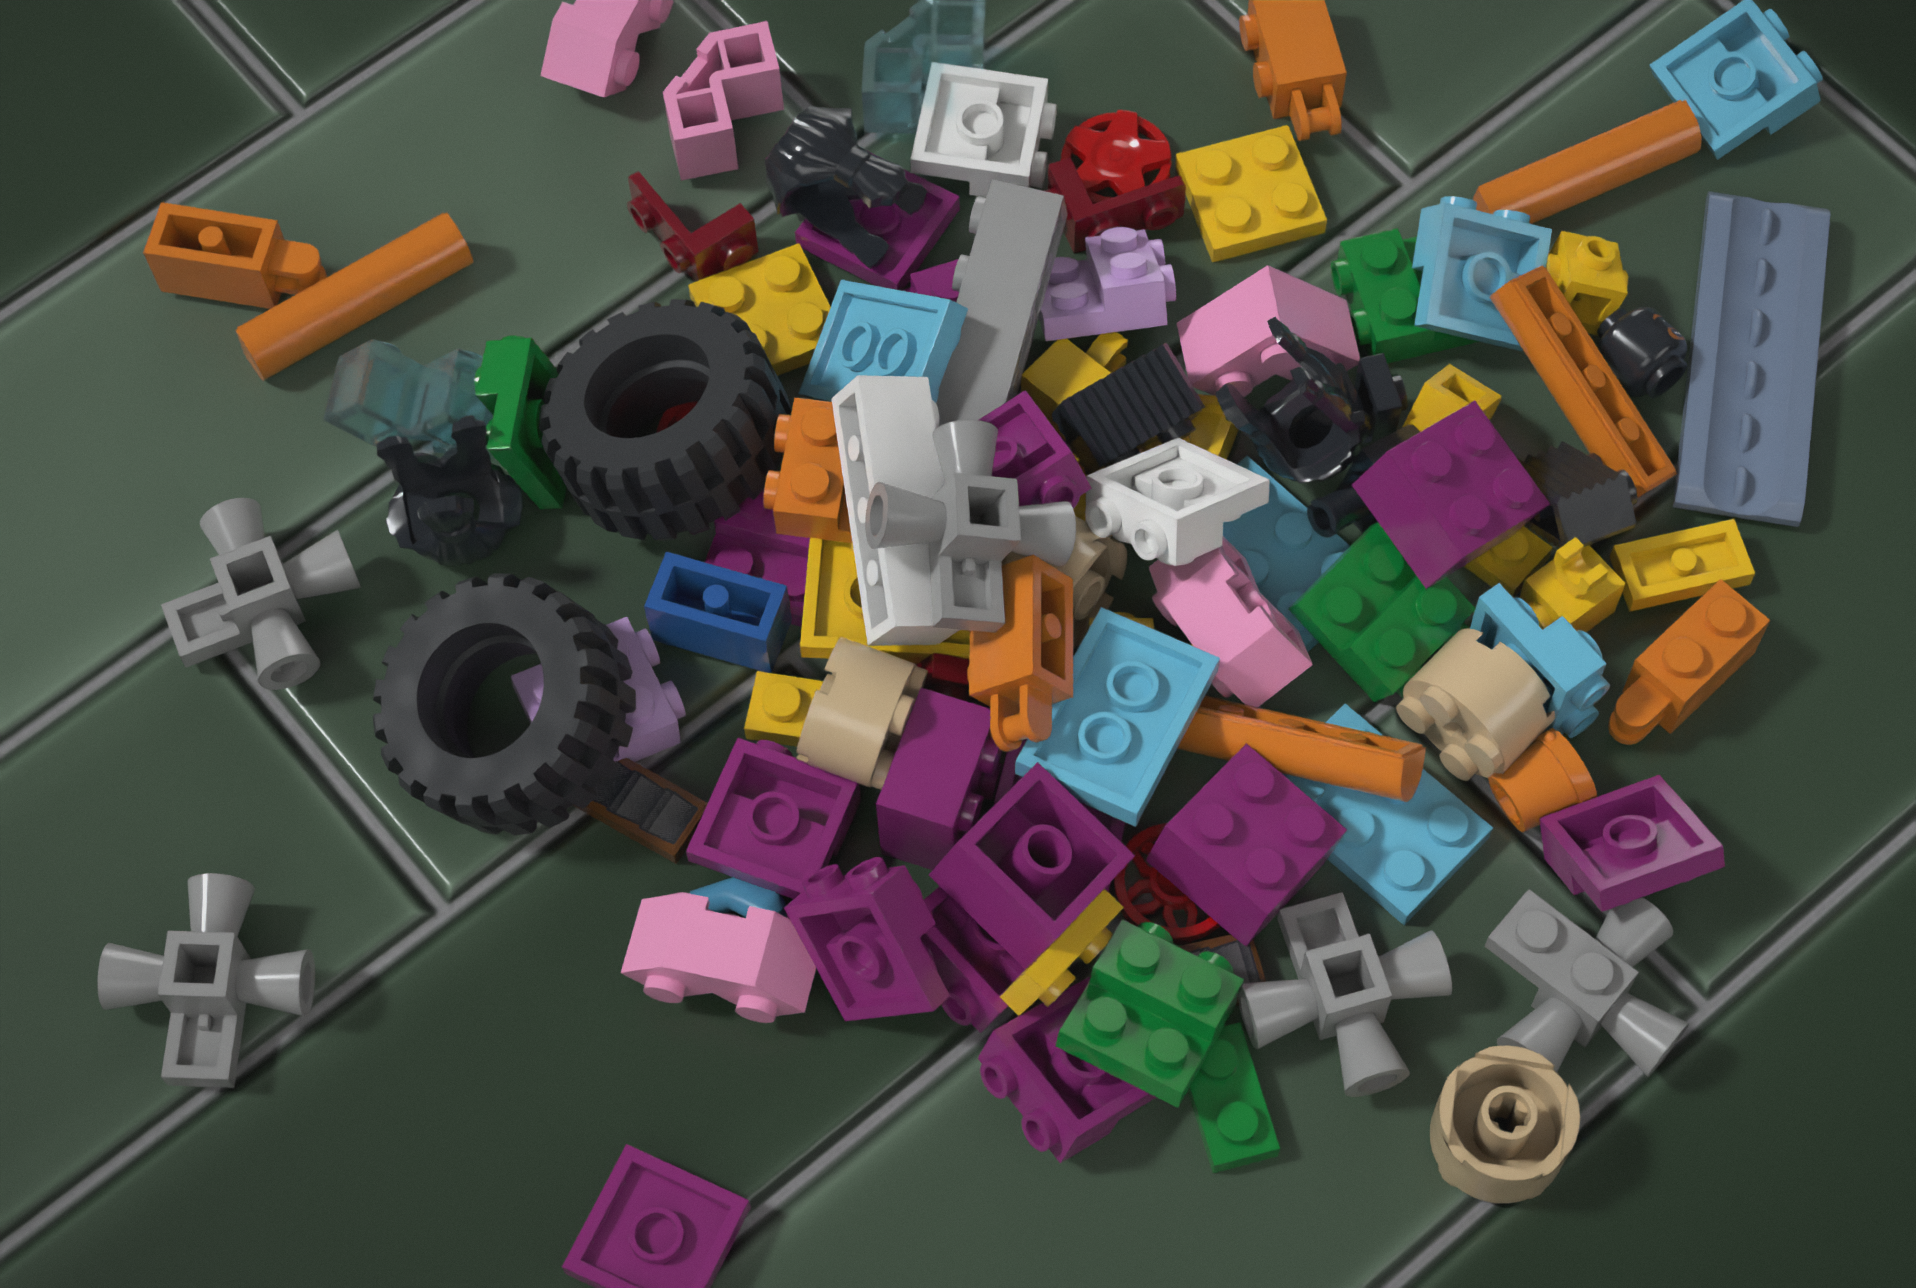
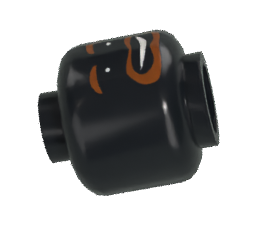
(1642, 351)

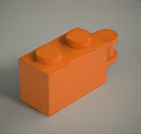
(1296, 62)
(228, 257)
(1029, 657)
(1687, 664)

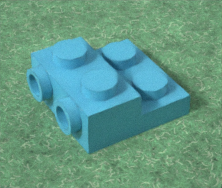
(1739, 77)
(1467, 260)
(1561, 656)

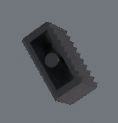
(1129, 410)
(1583, 496)

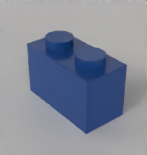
(718, 612)

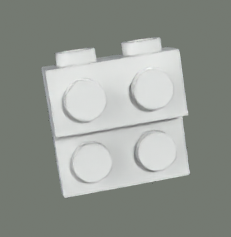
(983, 127)
(1171, 501)

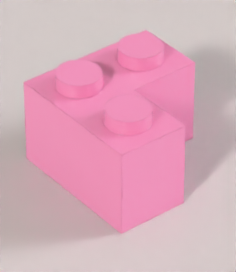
(1234, 342)

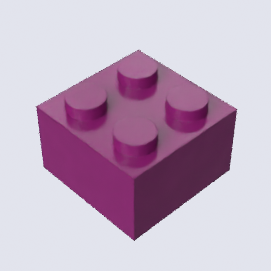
(1450, 494)
(937, 779)
(1245, 844)
(1031, 865)

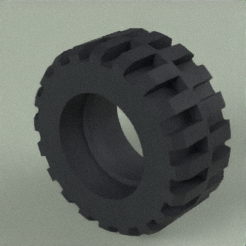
(638, 371)
(439, 672)

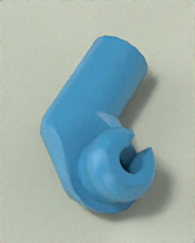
(738, 895)

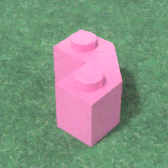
(596, 42)
(728, 81)
(1230, 618)
(691, 950)

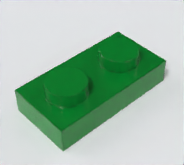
(1232, 1105)

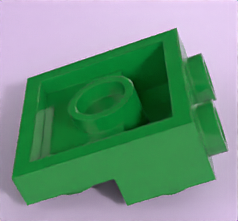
(1384, 296)
(512, 389)
(1380, 615)
(1151, 1011)

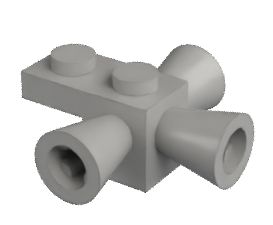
(969, 527)
(257, 596)
(1586, 980)
(207, 983)
(1344, 990)

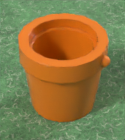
(1542, 781)

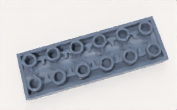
(1753, 360)

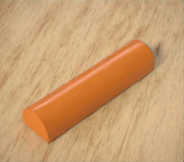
(1595, 164)
(354, 296)
(1581, 379)
(1308, 748)

